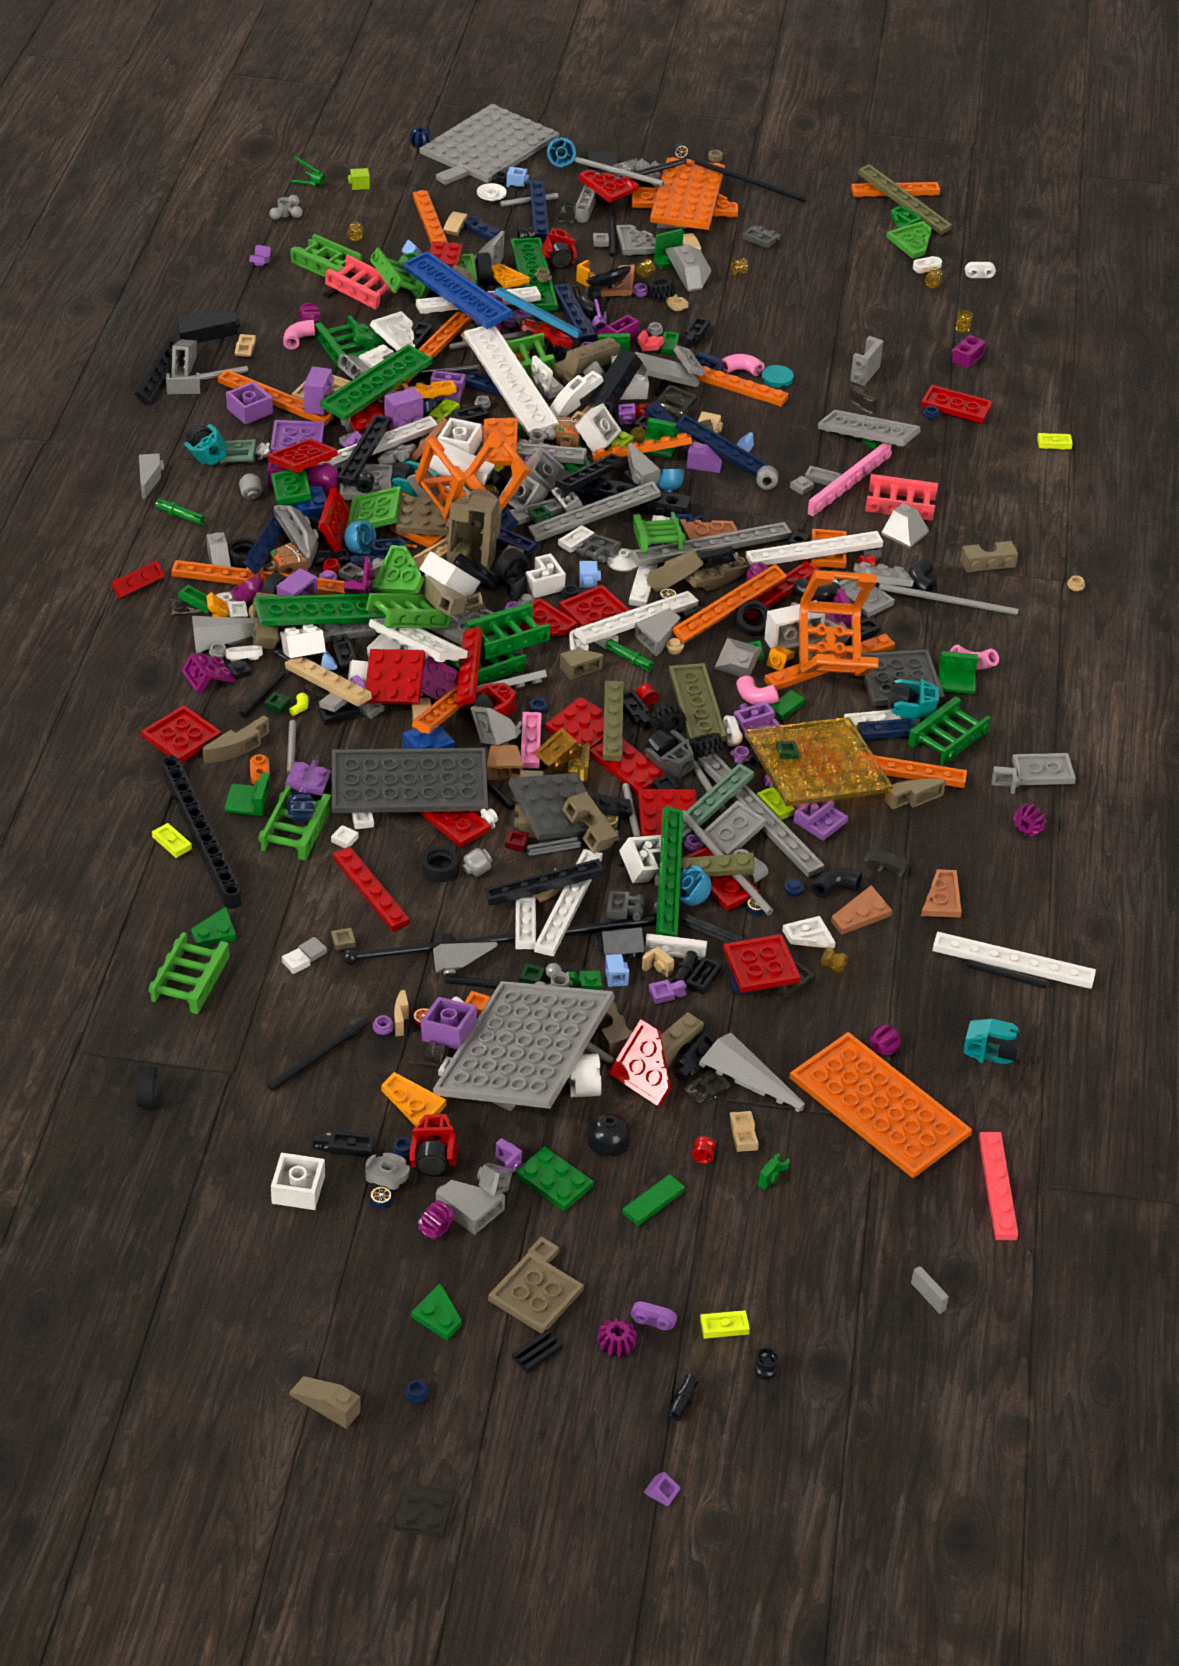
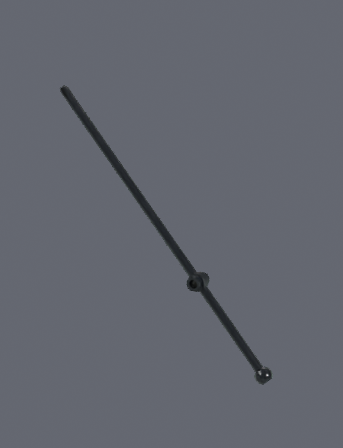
(352, 956)

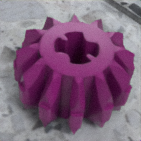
(1029, 820)
(436, 1219)
(617, 1337)

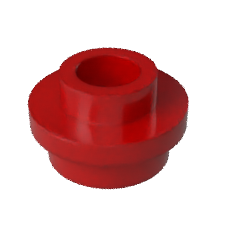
(331, 564)

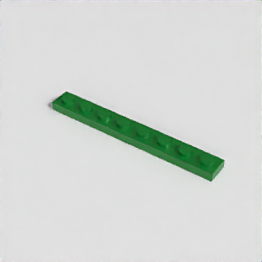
(669, 872)

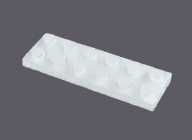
(421, 640)

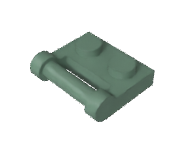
(243, 450)

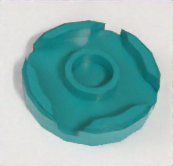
(777, 376)

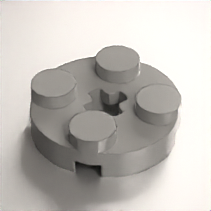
(377, 1171)

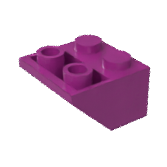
(624, 325)

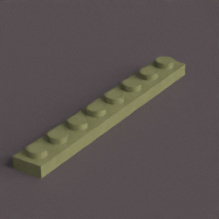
(904, 198)

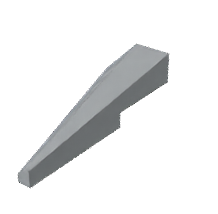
(221, 629)
(736, 1060)

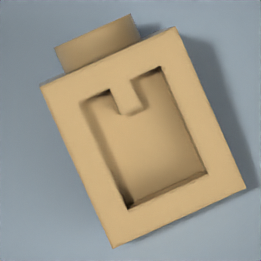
(660, 960)

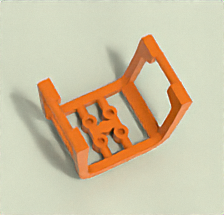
(458, 478)
(823, 662)

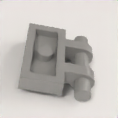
(398, 452)

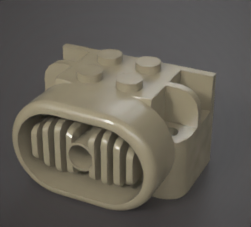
(474, 527)

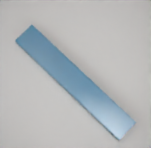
(538, 312)

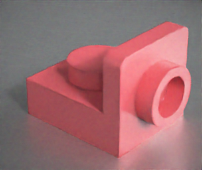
(649, 343)

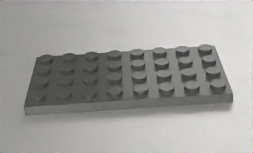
(409, 780)

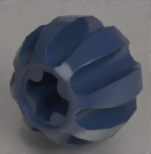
(420, 136)
(300, 806)

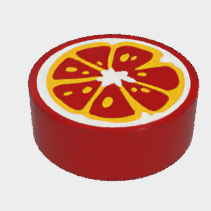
(418, 1016)

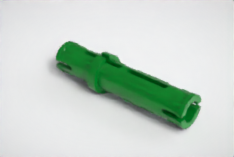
(174, 509)
(635, 658)

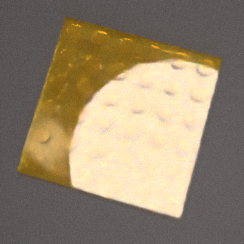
(829, 766)

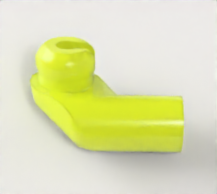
(302, 704)

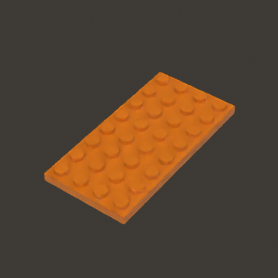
(687, 196)
(880, 1104)

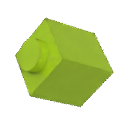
(359, 179)

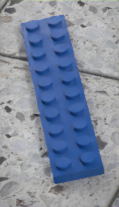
(457, 290)

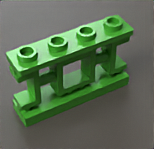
(313, 256)

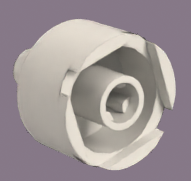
(586, 1077)

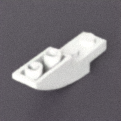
(576, 389)

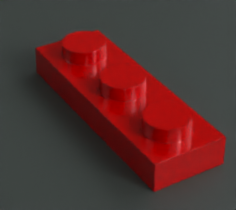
(137, 579)

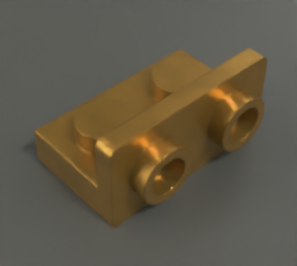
(557, 750)

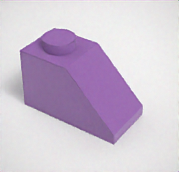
(703, 458)

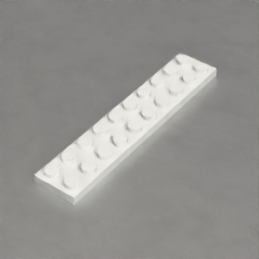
(510, 379)

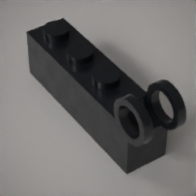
(616, 381)

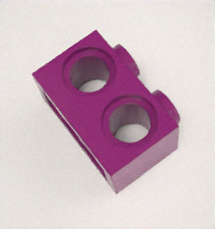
(968, 351)

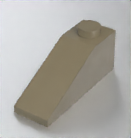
(328, 1399)

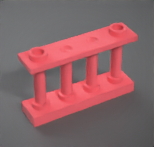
(352, 288)
(901, 487)

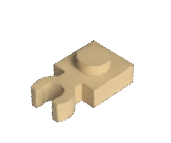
(677, 303)

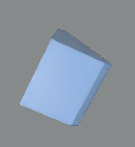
(409, 247)
(746, 442)
(328, 661)

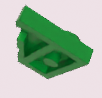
(438, 1313)

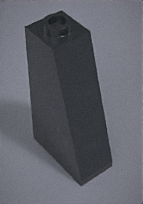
(207, 326)

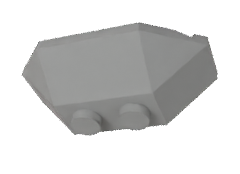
(690, 266)
(298, 530)

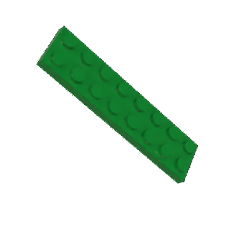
(528, 259)
(376, 382)
(314, 609)

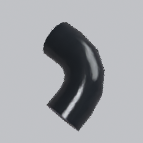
(587, 301)
(919, 572)
(823, 593)
(836, 878)

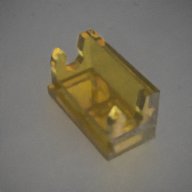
(580, 762)

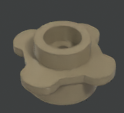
(543, 275)

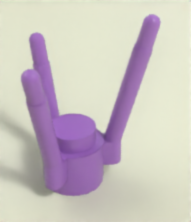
(599, 322)

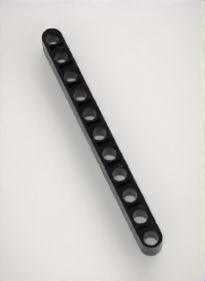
(202, 832)

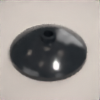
(609, 278)

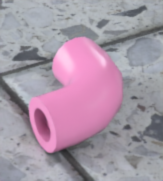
(297, 331)
(742, 362)
(986, 659)
(755, 695)

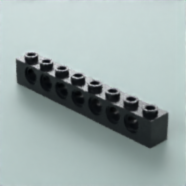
(604, 488)

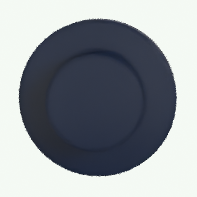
(931, 412)
(793, 887)
(402, 1147)
(416, 1391)

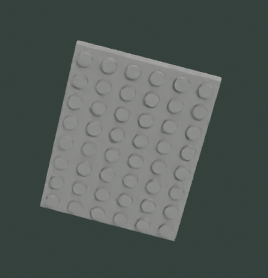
(489, 142)
(524, 1044)

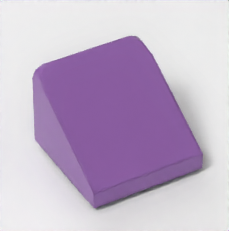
(662, 1489)

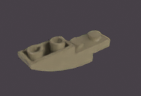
(718, 575)
(236, 744)

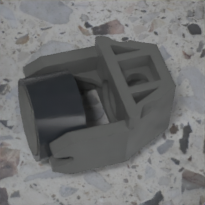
(665, 748)

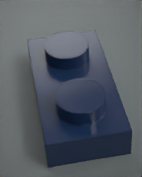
(657, 411)

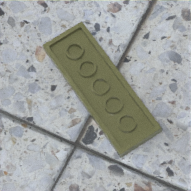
(696, 700)

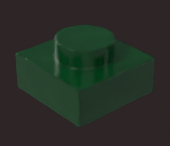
(539, 513)
(277, 702)
(787, 750)
(531, 974)

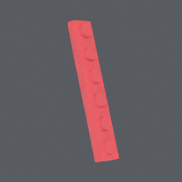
(998, 1186)

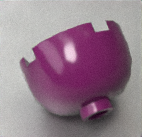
(322, 475)
(248, 589)

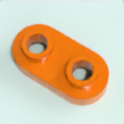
(258, 765)

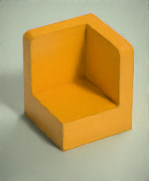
(584, 273)

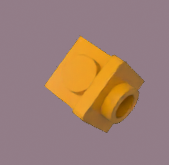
(217, 606)
(778, 657)

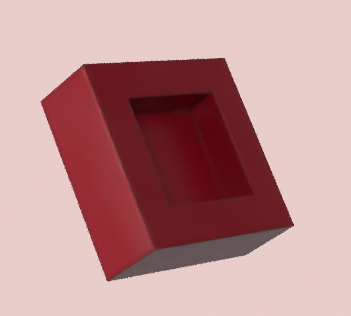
(516, 840)

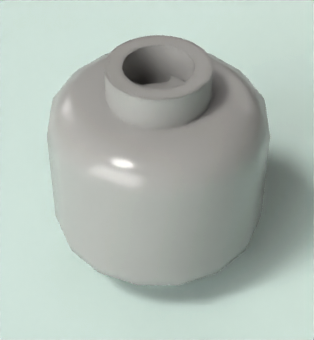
(767, 477)
(250, 486)
(477, 862)

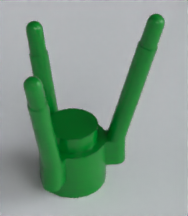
(315, 177)

